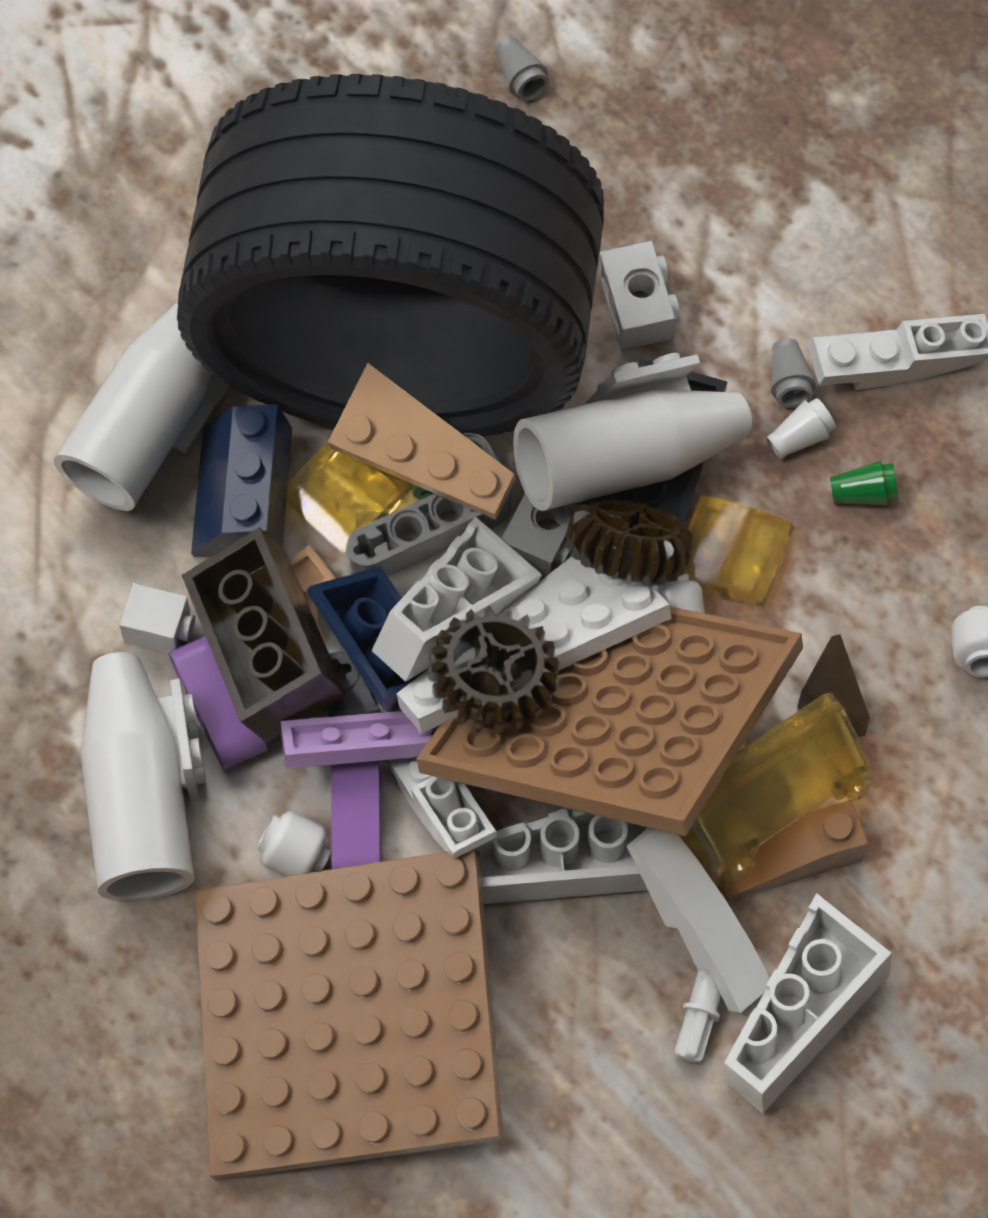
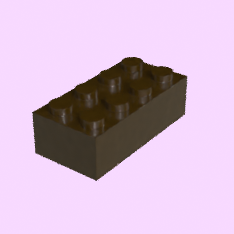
(263, 634)

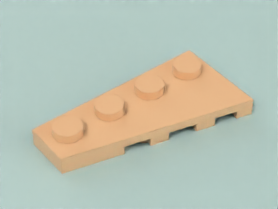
(414, 444)

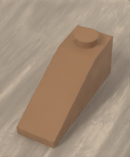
(808, 847)

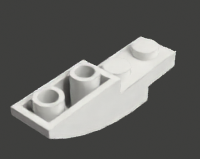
(902, 355)
(443, 808)

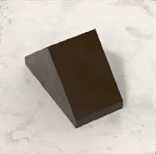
(836, 676)

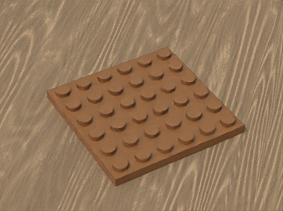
(633, 727)
(347, 1015)

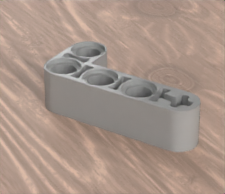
(422, 519)

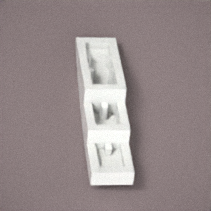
(697, 908)

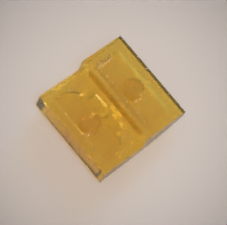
(343, 494)
(736, 549)

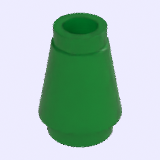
(865, 485)

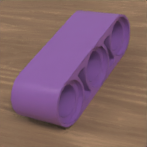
(214, 708)
(355, 814)

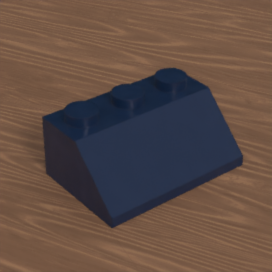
(242, 477)
(356, 613)

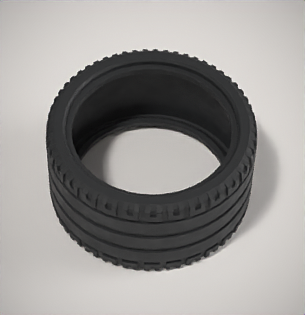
(395, 236)

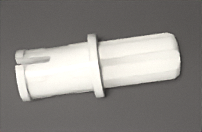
(699, 1018)

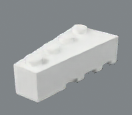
(471, 574)
(560, 858)
(807, 1000)

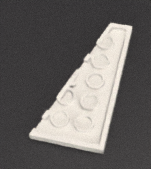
(578, 613)

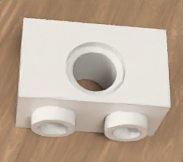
(638, 319)

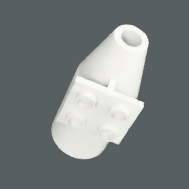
(144, 408)
(627, 435)
(134, 769)

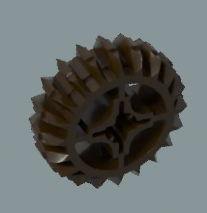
(629, 540)
(485, 693)

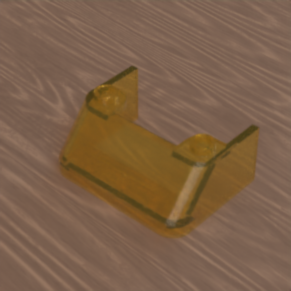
(776, 784)

